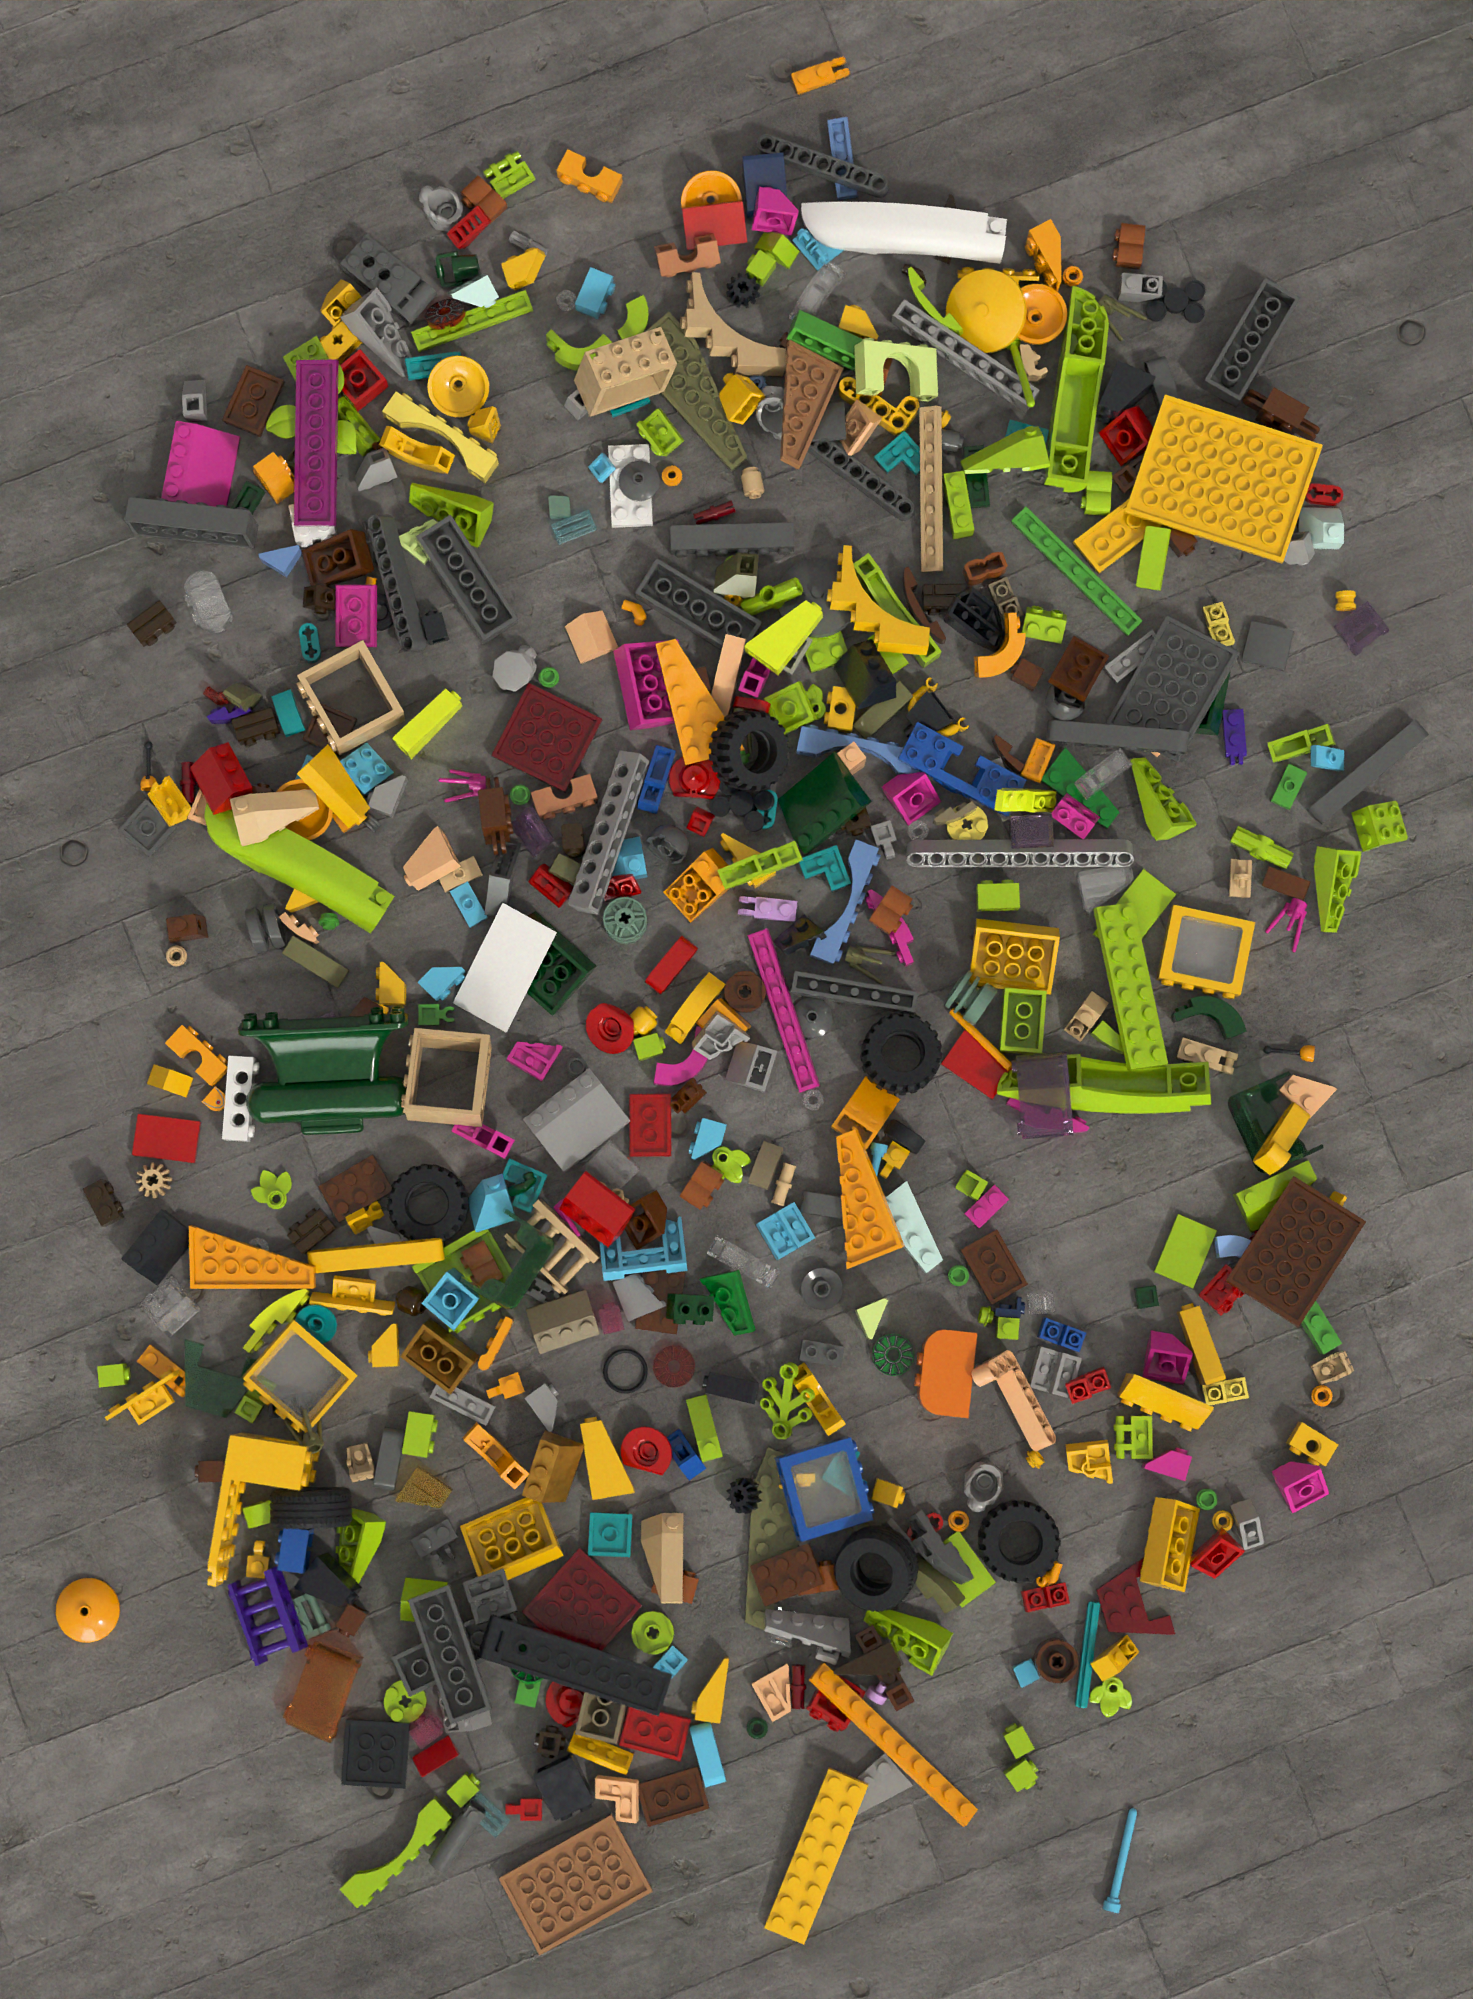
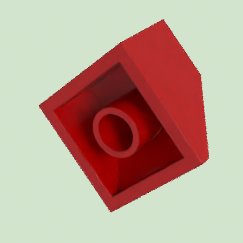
(1128, 435)

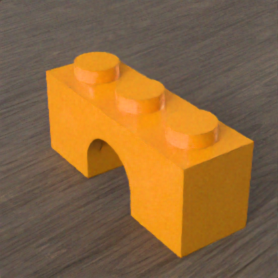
(603, 185)
(212, 1066)

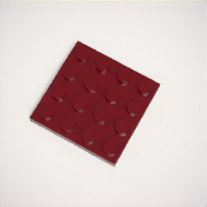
(546, 737)
(582, 1603)

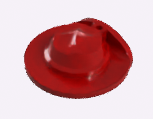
(693, 780)
(610, 1028)
(646, 1450)
(564, 1703)

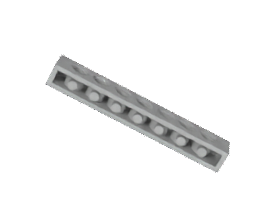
(962, 354)
(608, 832)

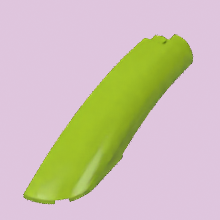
(1077, 392)
(306, 869)
(1113, 1089)

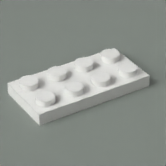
(624, 510)

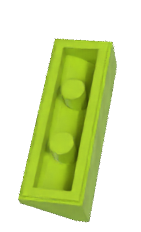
(365, 433)
(1153, 558)

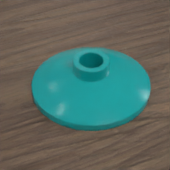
(325, 1330)

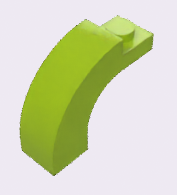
(570, 356)

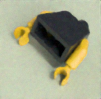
(931, 712)

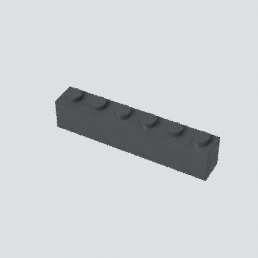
(732, 538)
(854, 992)

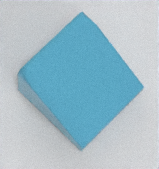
(1025, 1672)

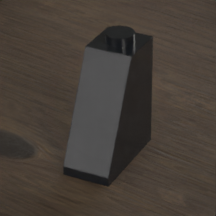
(730, 1387)
(329, 1582)

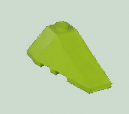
(469, 511)
(1333, 877)
(1259, 1199)
(918, 1638)

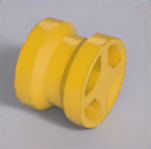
(1345, 600)

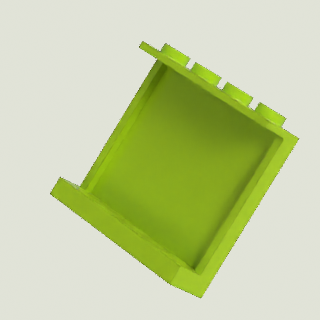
(432, 1272)

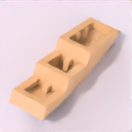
(728, 672)

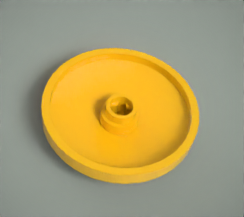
(988, 309)

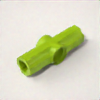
(772, 597)
(1261, 847)

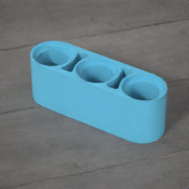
(707, 1754)

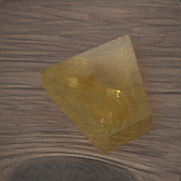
(424, 1490)

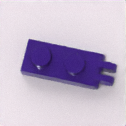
(1234, 735)

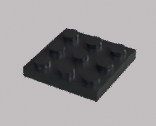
(375, 1753)

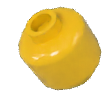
(644, 1020)

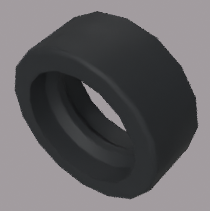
(904, 1136)

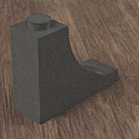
(502, 878)

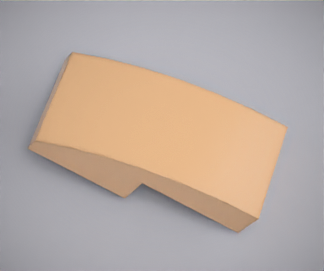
(308, 934)

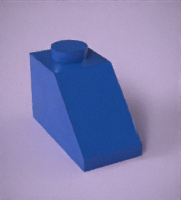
(685, 1455)

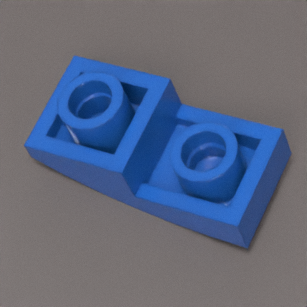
(1061, 1334)

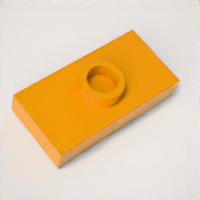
(1038, 760)

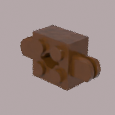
(1281, 413)
(495, 815)

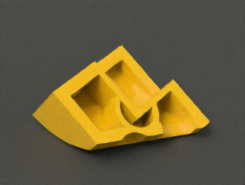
(1090, 1459)

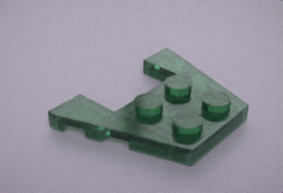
(210, 1389)

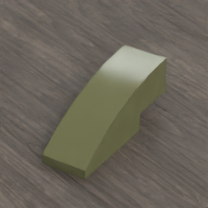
(242, 696)
(882, 712)
(315, 961)
(935, 1584)

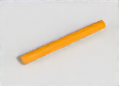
(982, 1040)

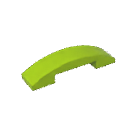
(917, 285)

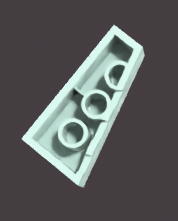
(913, 1228)

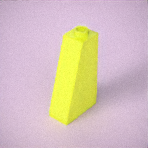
(783, 638)
(427, 723)

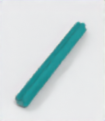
(1087, 1654)

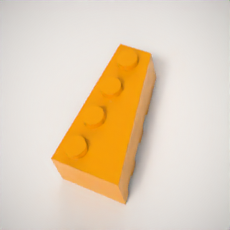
(275, 476)

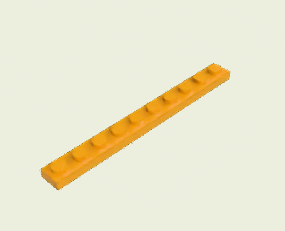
(893, 1744)

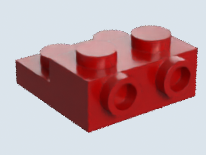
(822, 1708)

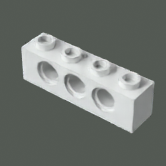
(235, 1067)

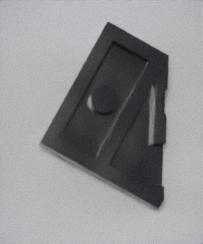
(798, 935)

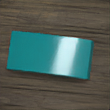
(288, 713)

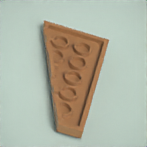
(807, 392)

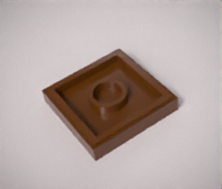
(341, 722)

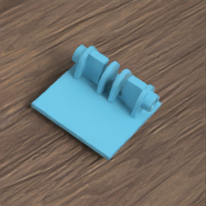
(813, 250)
(366, 768)

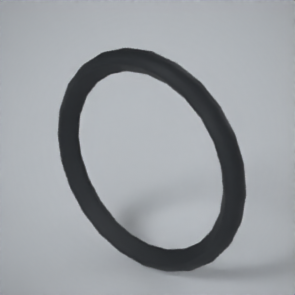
(605, 1371)

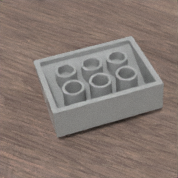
(576, 1120)

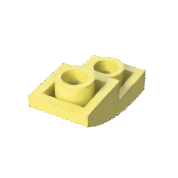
(1217, 623)
(1226, 1391)

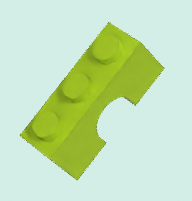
(959, 505)

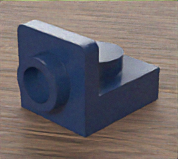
(1007, 1312)

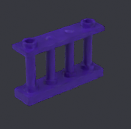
(287, 1613)

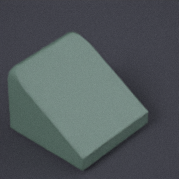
(559, 507)

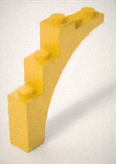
(890, 633)

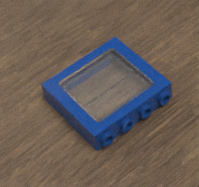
(824, 1488)

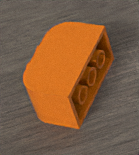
(946, 1372)

